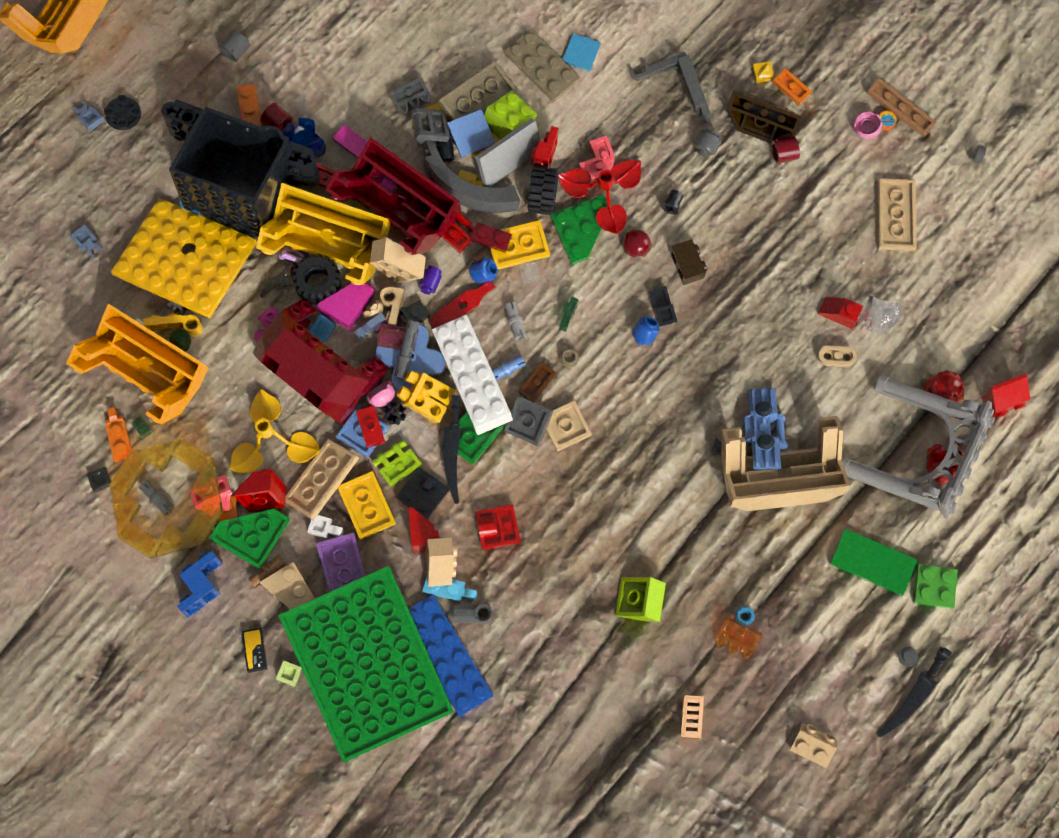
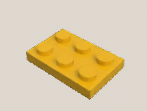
(526, 245)
(366, 505)

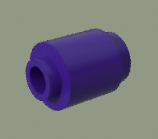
(430, 280)

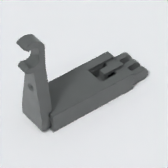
(689, 77)

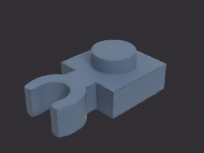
(88, 116)
(85, 240)
(372, 325)

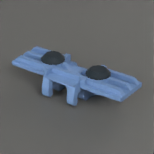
(758, 431)

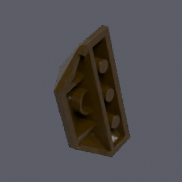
(761, 117)

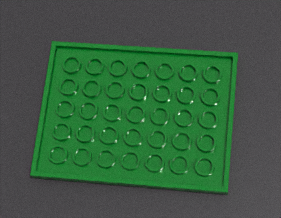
(366, 664)

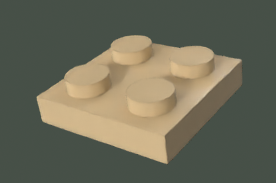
(567, 426)

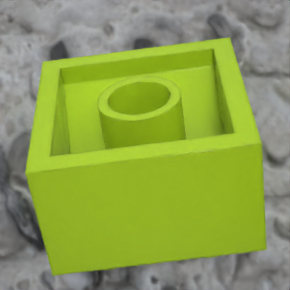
(640, 598)

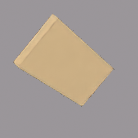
(896, 214)
(321, 479)

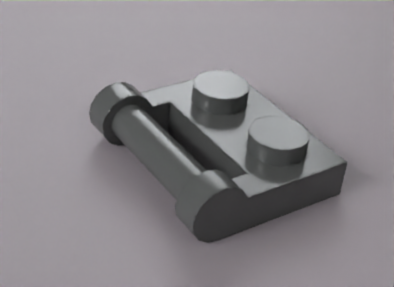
(436, 125)

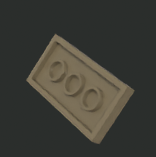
(542, 65)
(477, 92)

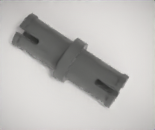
(156, 497)

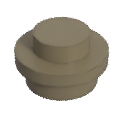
(569, 358)

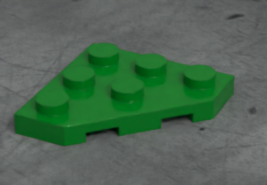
(578, 228)
(251, 535)

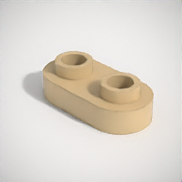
(836, 356)

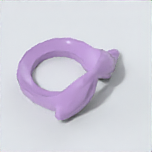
(284, 254)

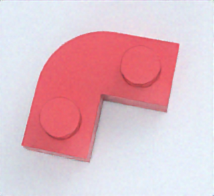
(603, 158)

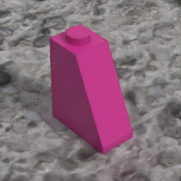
(347, 304)

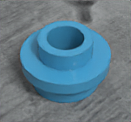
(746, 610)

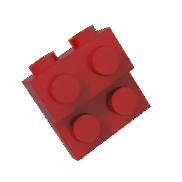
(545, 151)

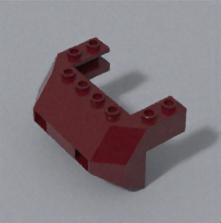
(400, 203)
(312, 366)

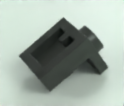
(414, 312)

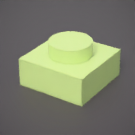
(289, 673)

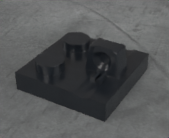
(423, 493)

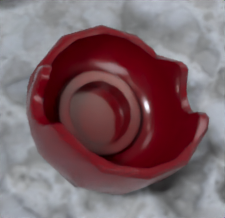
(636, 243)

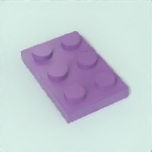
(341, 561)

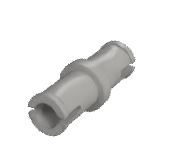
(515, 321)

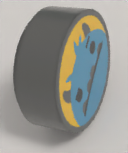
(979, 154)

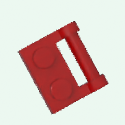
(456, 236)

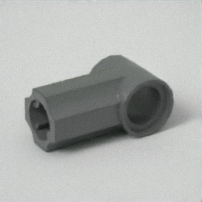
(470, 614)

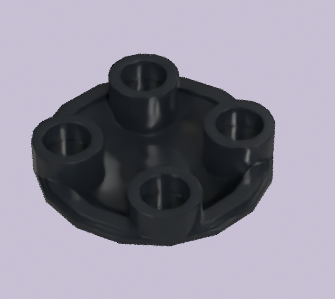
(122, 113)

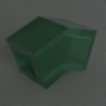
(141, 427)

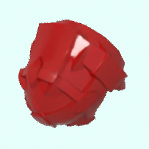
(947, 385)
(934, 457)

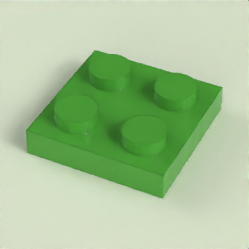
(935, 586)

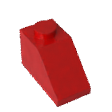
(841, 311)

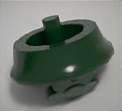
(180, 339)

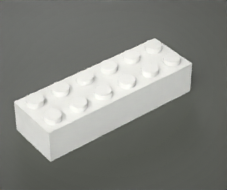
(472, 374)

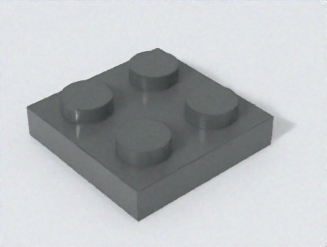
(529, 421)

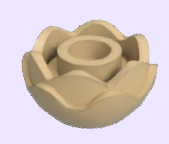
(373, 310)

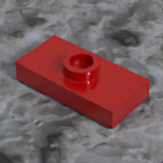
(370, 426)

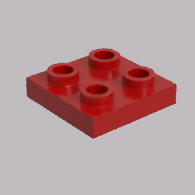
(497, 527)

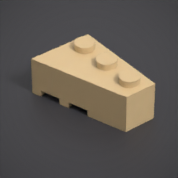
(396, 261)
(440, 561)
(288, 586)

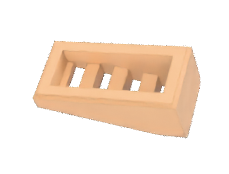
(692, 699)

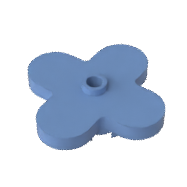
(424, 360)

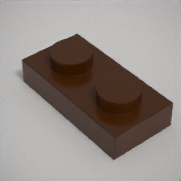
(537, 382)

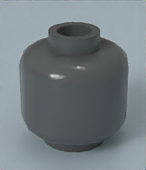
(707, 142)

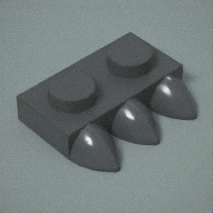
(410, 94)

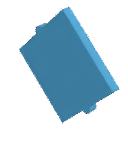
(581, 52)

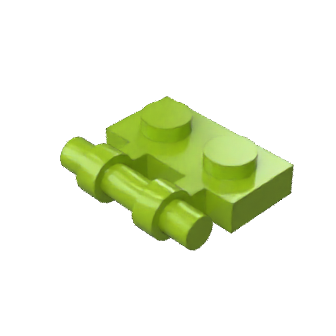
(398, 468)

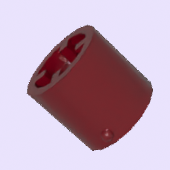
(275, 116)
(785, 150)

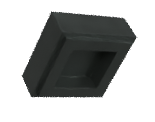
(99, 479)

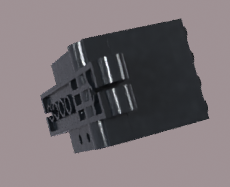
(233, 166)

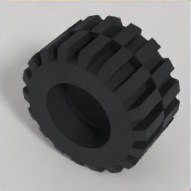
(542, 190)
(311, 266)

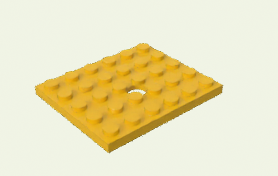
(190, 279)

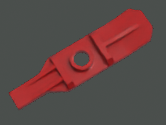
(452, 310)

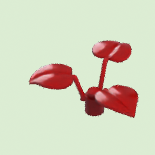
(625, 173)

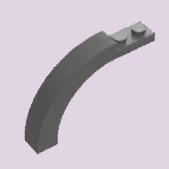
(469, 195)

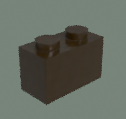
(688, 262)

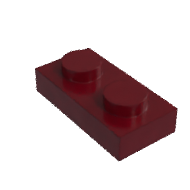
(491, 237)

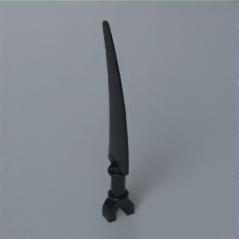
(450, 447)
(918, 694)

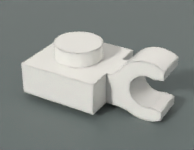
(322, 526)

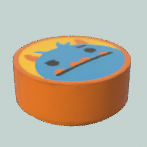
(888, 119)

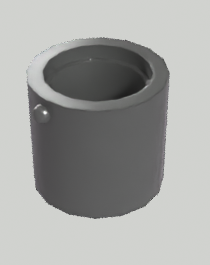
(234, 46)

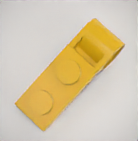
(173, 321)

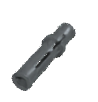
(404, 357)

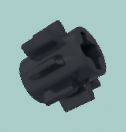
(394, 413)

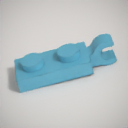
(452, 592)

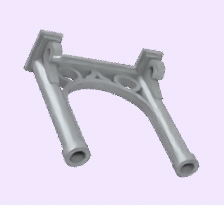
(968, 413)

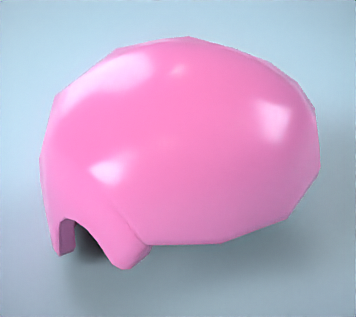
(868, 125)
(381, 394)

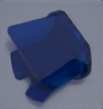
(305, 135)

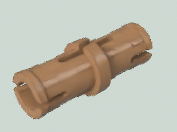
(267, 570)

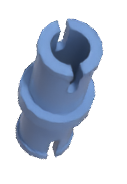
(508, 367)

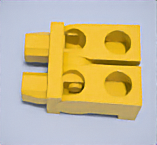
(426, 396)

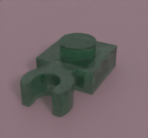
(569, 309)

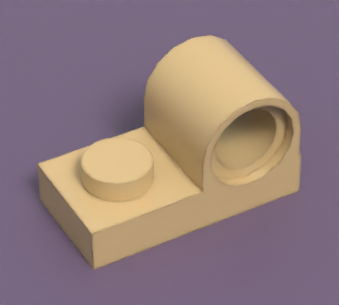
(394, 305)

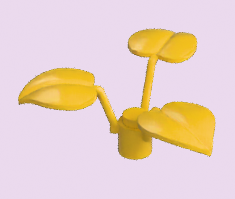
(265, 409)

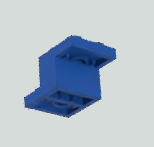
(200, 585)

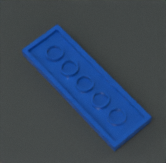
(449, 657)

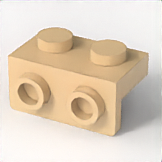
(814, 745)

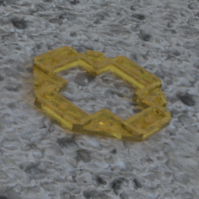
(127, 508)

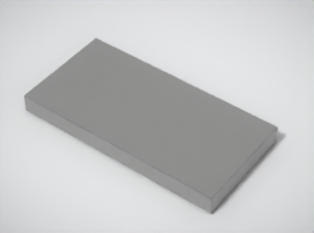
(508, 153)

